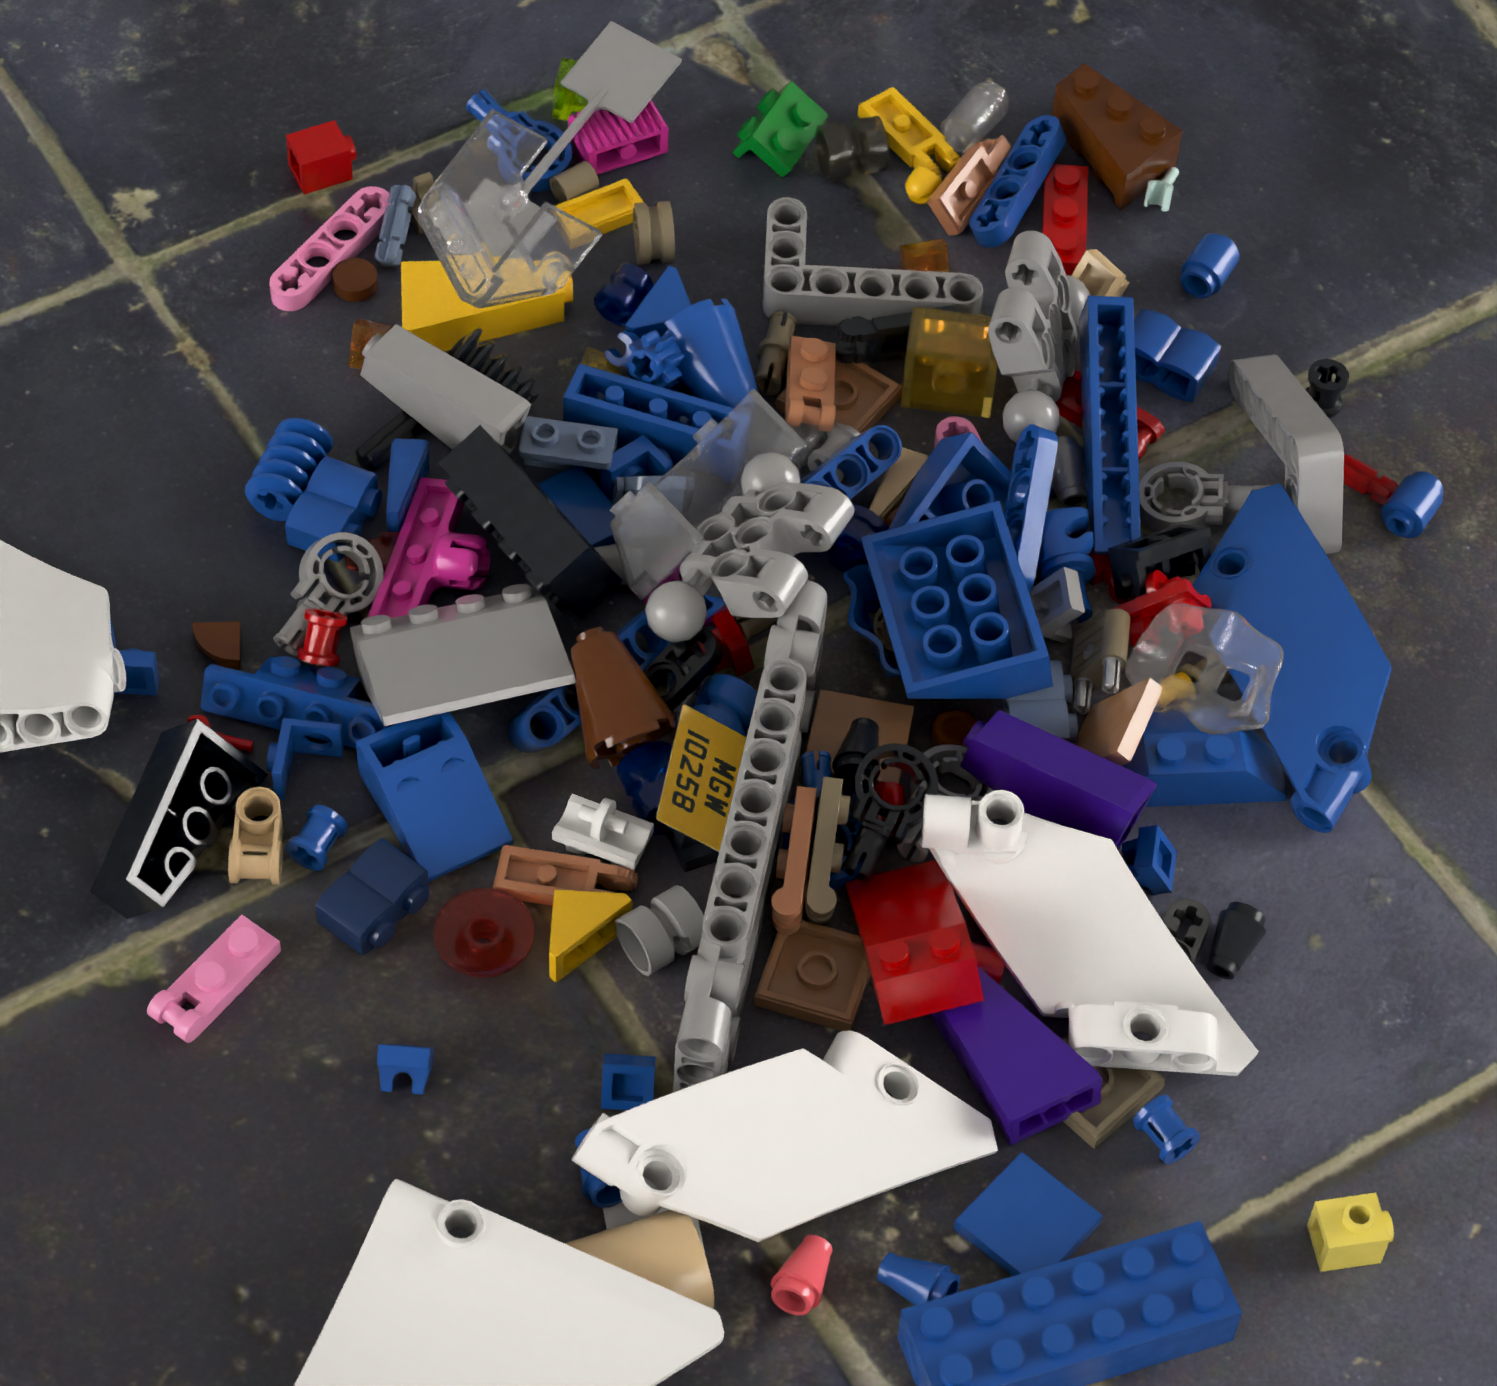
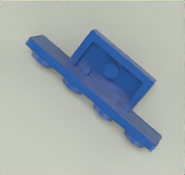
(290, 691)

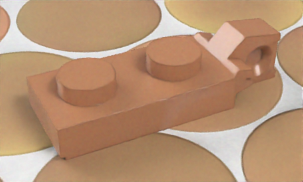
(967, 184)

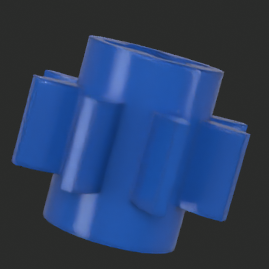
(655, 359)

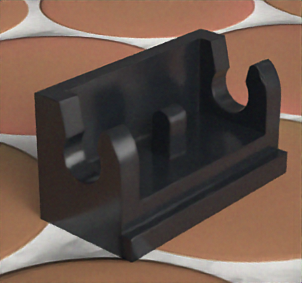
(1163, 550)

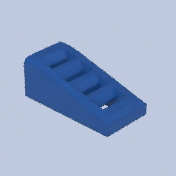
(407, 465)

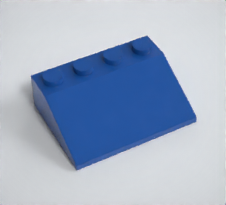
(958, 607)

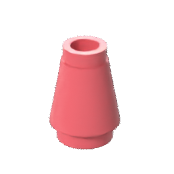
(802, 1277)

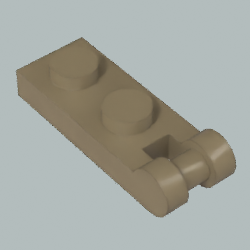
(825, 854)

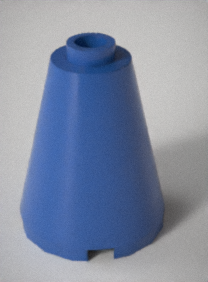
(714, 352)

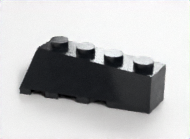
(173, 817)

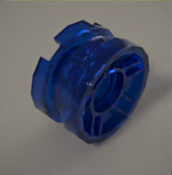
(848, 548)

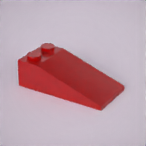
(915, 942)

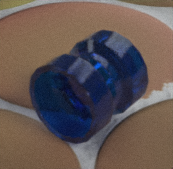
(623, 294)

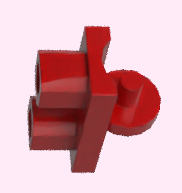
(1159, 595)

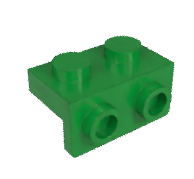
(781, 129)

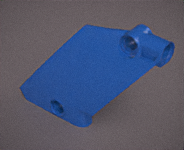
(1332, 662)

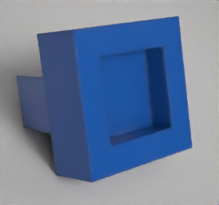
(1153, 859)
(410, 1059)
(627, 1081)

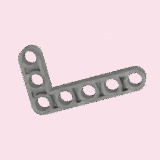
(836, 293)
(1301, 439)

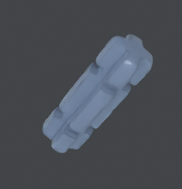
(395, 226)

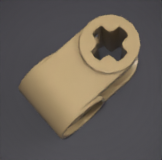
(257, 845)

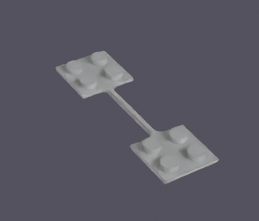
(613, 75)

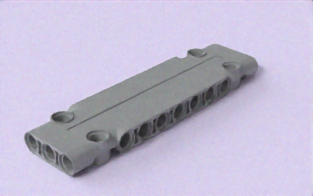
(751, 842)

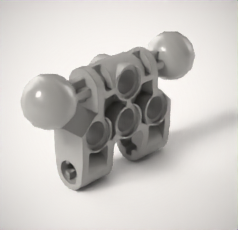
(1036, 332)
(752, 549)

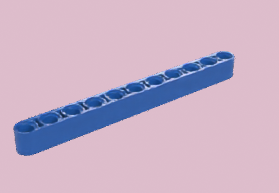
(551, 706)

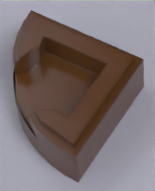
(220, 642)

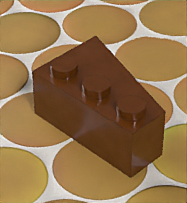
(1115, 133)

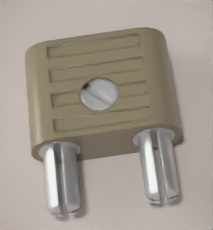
(1099, 656)

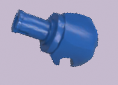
(1068, 546)

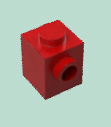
(320, 156)

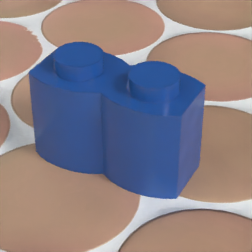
(1172, 356)
(333, 502)

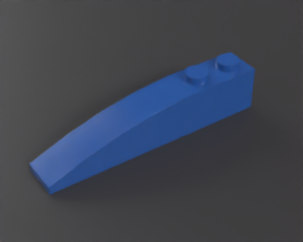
(1110, 420)

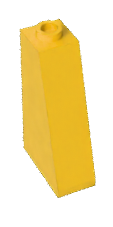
(441, 318)

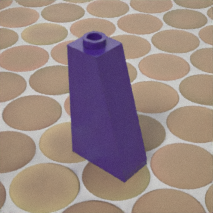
(1056, 777)
(1017, 1063)

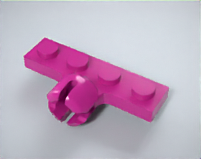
(430, 553)

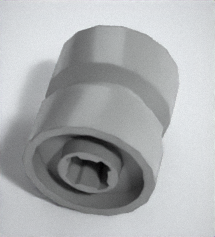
(656, 933)

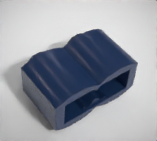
(373, 897)

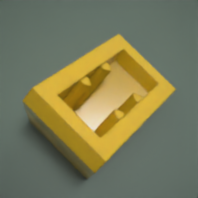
(582, 926)

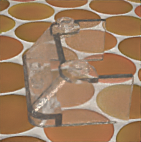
(471, 216)
(661, 521)

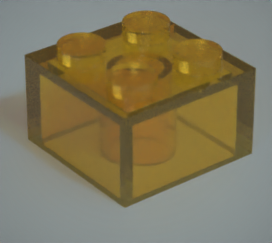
(949, 363)

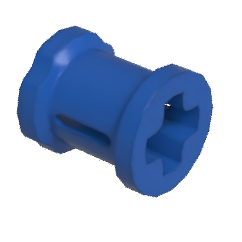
(316, 837)
(1166, 1129)

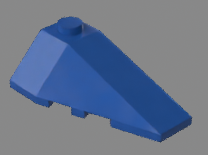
(952, 479)

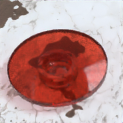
(480, 915)

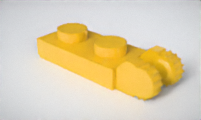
(910, 132)

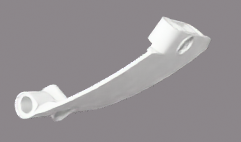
(1082, 938)
(786, 1139)

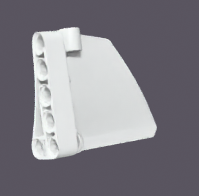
(53, 654)
(496, 1308)

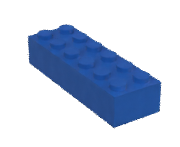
(1077, 1317)

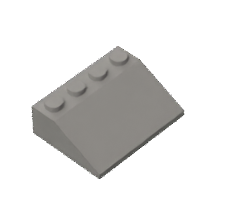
(460, 654)

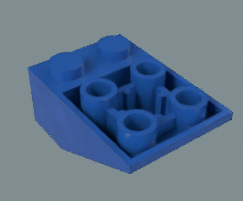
(432, 793)

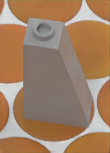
(441, 390)

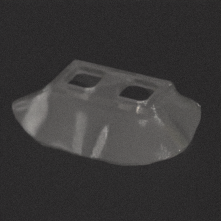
(1227, 644)

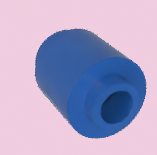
(1209, 265)
(1413, 504)

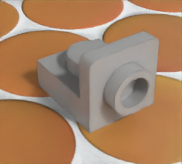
(1057, 603)

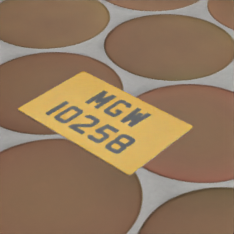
(701, 777)

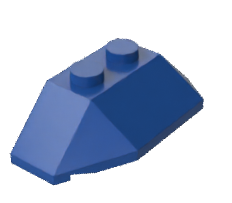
(1205, 767)

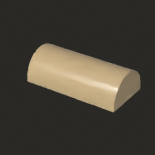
(659, 1249)

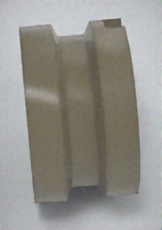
(653, 232)

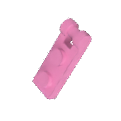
(215, 979)

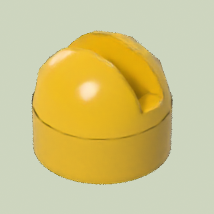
(921, 184)

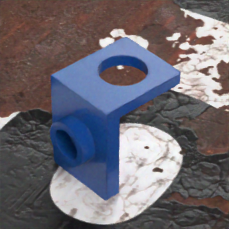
(293, 740)

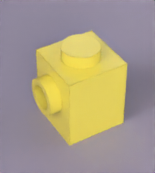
(1349, 1231)

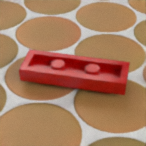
(1066, 212)

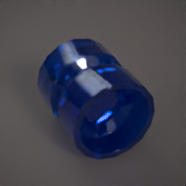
(643, 778)

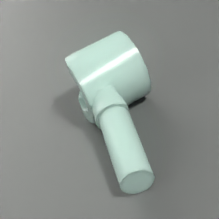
(1161, 191)

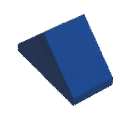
(659, 305)

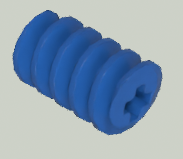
(287, 467)

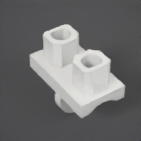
(602, 831)

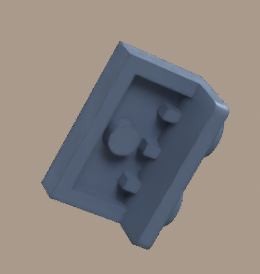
(567, 444)

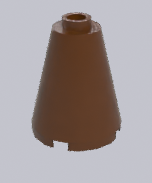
(615, 699)

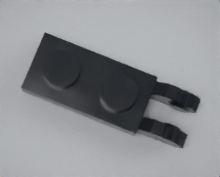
(875, 339)

